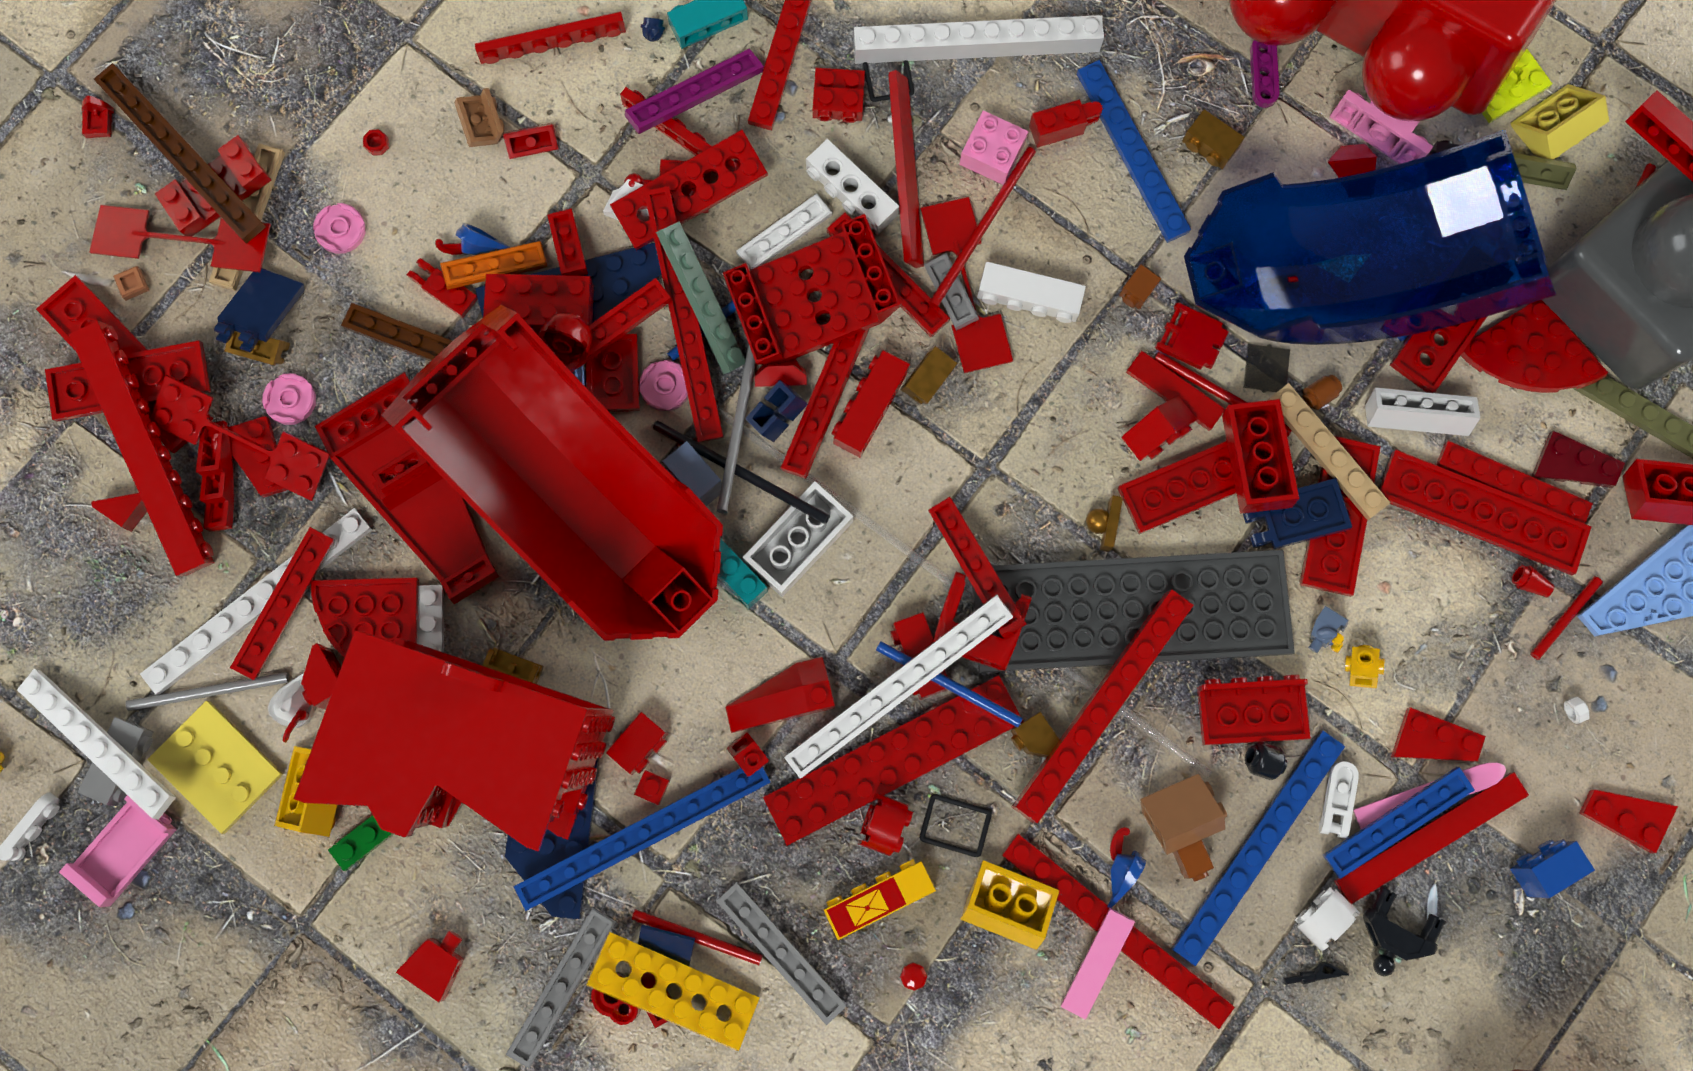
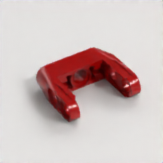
(993, 650)

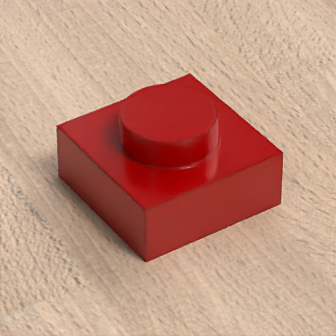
(652, 787)

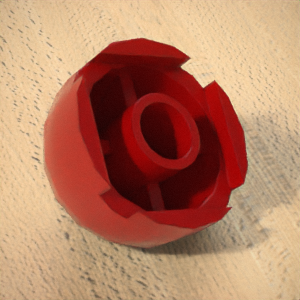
(567, 336)

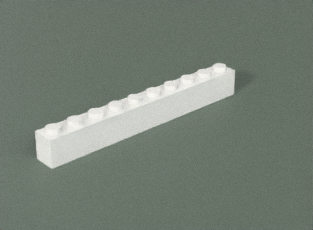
(978, 39)

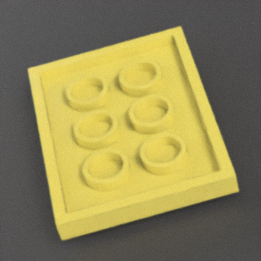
(215, 767)

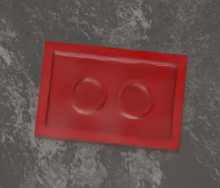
(614, 375)

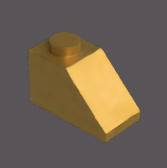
(1035, 736)

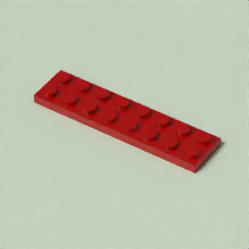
(76, 307)
(1484, 512)

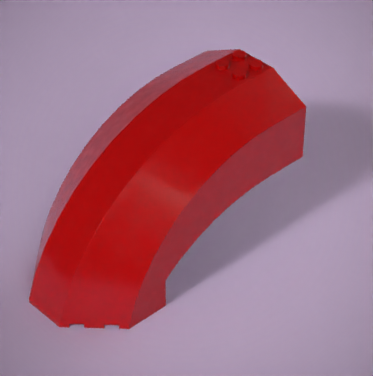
(562, 481)

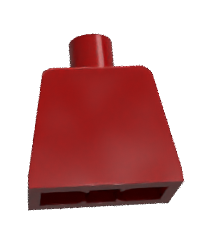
(434, 966)

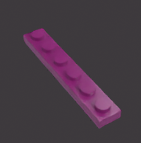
(693, 91)

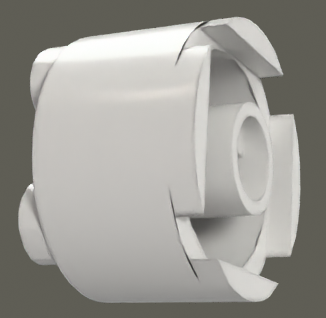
(1327, 919)

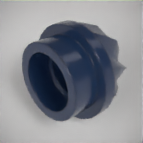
(652, 28)

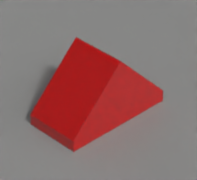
(122, 510)

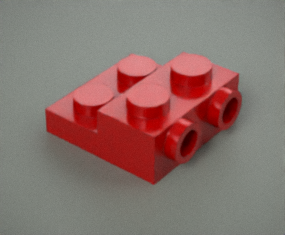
(838, 94)

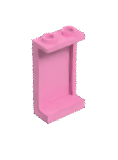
(118, 854)

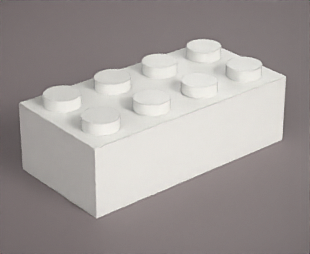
(797, 541)

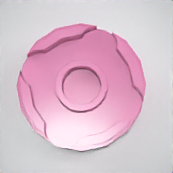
(339, 228)
(663, 385)
(289, 399)

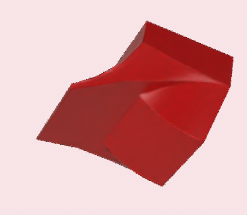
(789, 373)

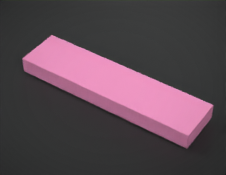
(1097, 963)

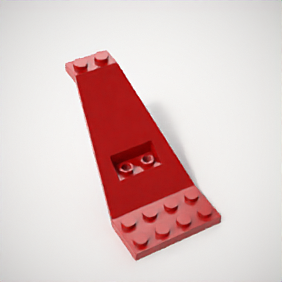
(408, 491)

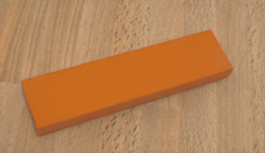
(503, 261)

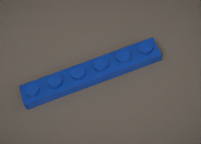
(1398, 822)

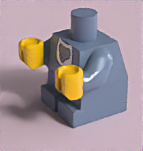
(1327, 631)

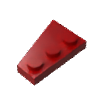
(252, 461)
(1433, 738)
(1632, 818)

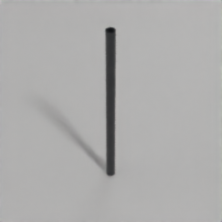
(744, 473)

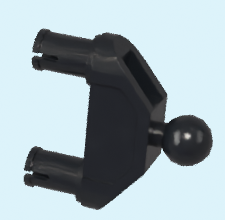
(1396, 940)

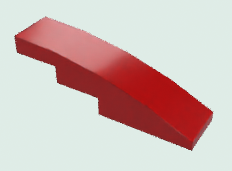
(217, 483)

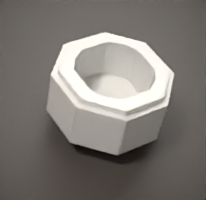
(1576, 710)

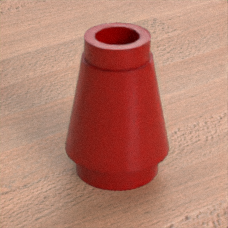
(1532, 581)

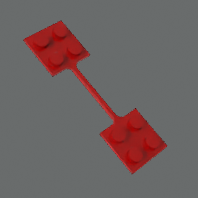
(123, 230)
(985, 340)
(293, 462)

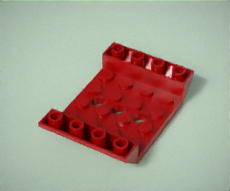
(776, 301)

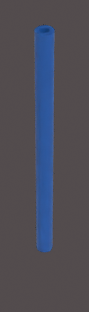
(955, 687)

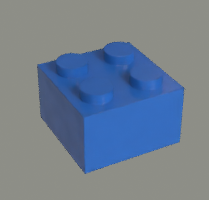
(1551, 868)

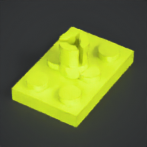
(1521, 85)

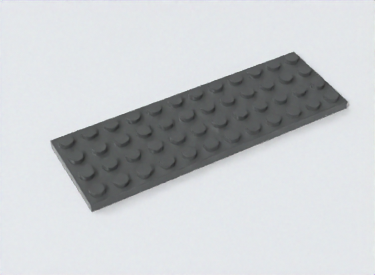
(1095, 607)

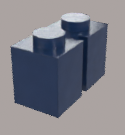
(773, 423)

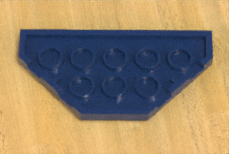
(554, 850)

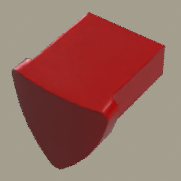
(96, 118)

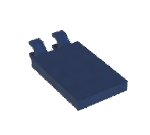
(258, 308)
(1314, 515)

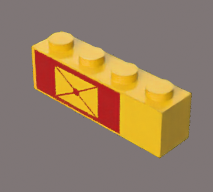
(878, 900)

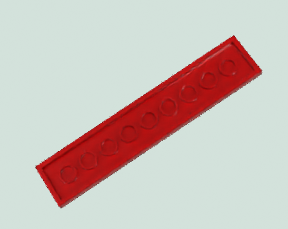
(888, 762)

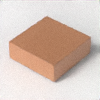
(131, 283)

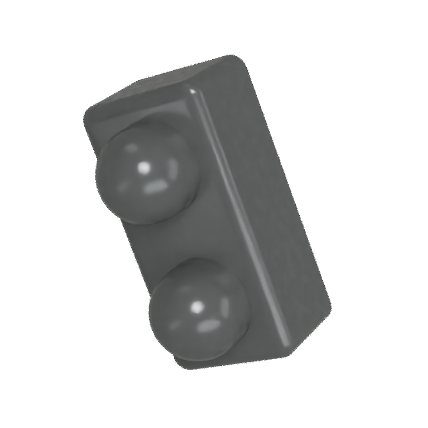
(1632, 281)

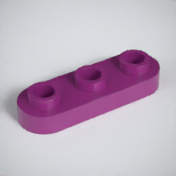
(1264, 84)

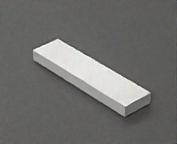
(784, 232)

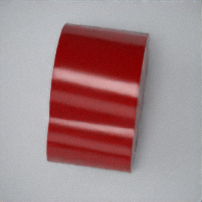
(616, 1009)

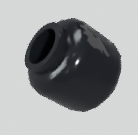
(1265, 760)

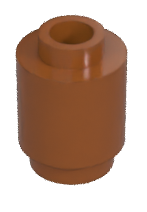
(1322, 391)

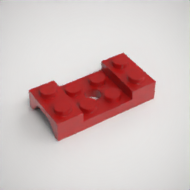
(234, 166)

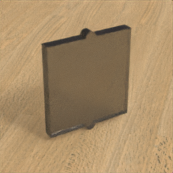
(1266, 368)

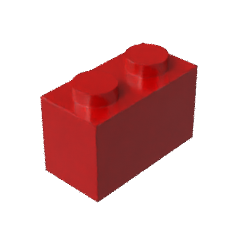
(637, 744)

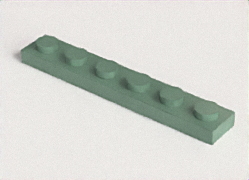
(701, 297)

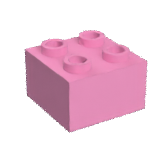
(993, 147)

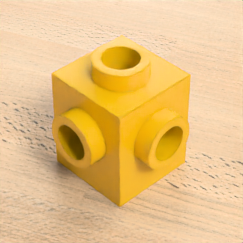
(1364, 666)

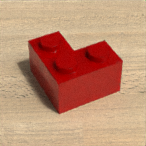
(1160, 426)

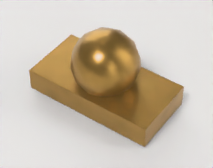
(1106, 522)

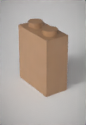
(1183, 813)

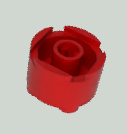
(884, 825)

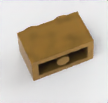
(1213, 139)

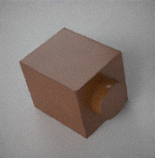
(1139, 287)
(1193, 861)

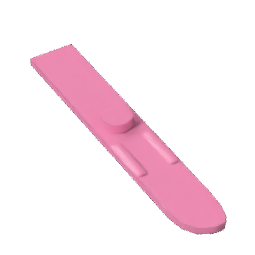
(1479, 776)

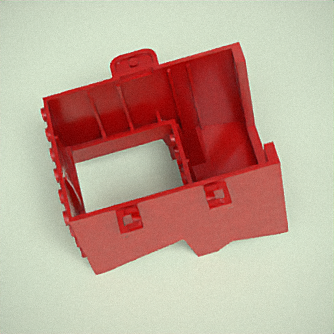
(435, 731)

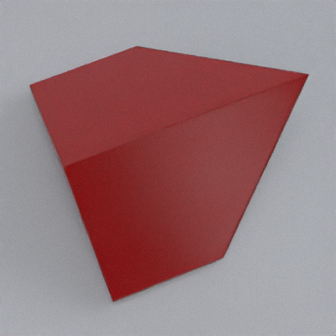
(1353, 160)

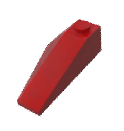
(789, 695)

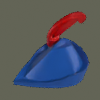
(473, 242)
(1125, 868)

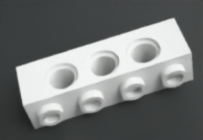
(829, 157)

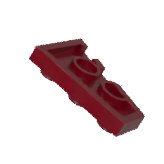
(1575, 462)

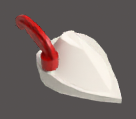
(290, 707)

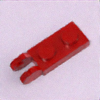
(457, 299)

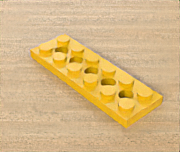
(655, 1000)

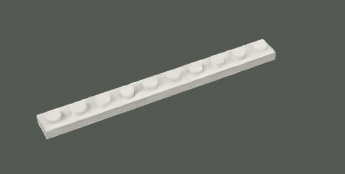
(241, 612)
(899, 686)

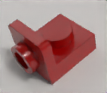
(747, 754)

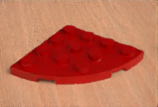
(1534, 353)
(368, 605)

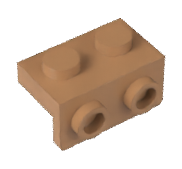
(480, 119)

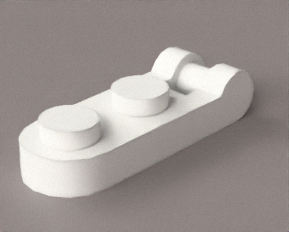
(1339, 799)
(29, 827)

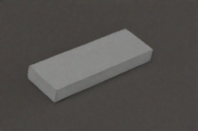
(956, 300)

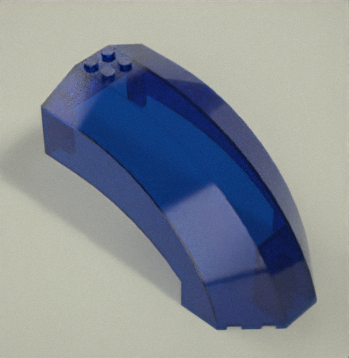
(1373, 249)

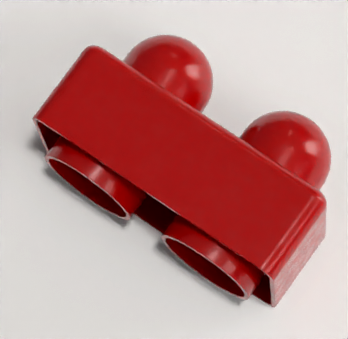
(1414, 51)

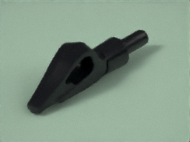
(1318, 974)

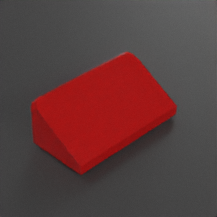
(530, 140)

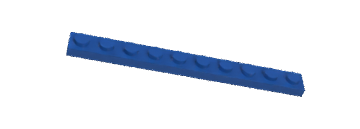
(638, 836)
(1257, 848)

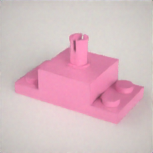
(1381, 131)

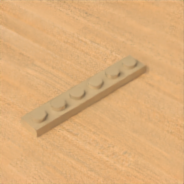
(1330, 453)

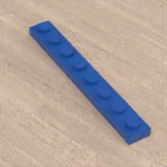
(1134, 152)

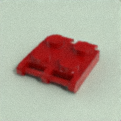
(1193, 337)

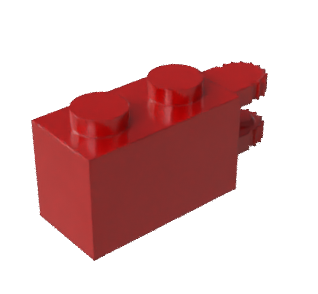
(1063, 121)

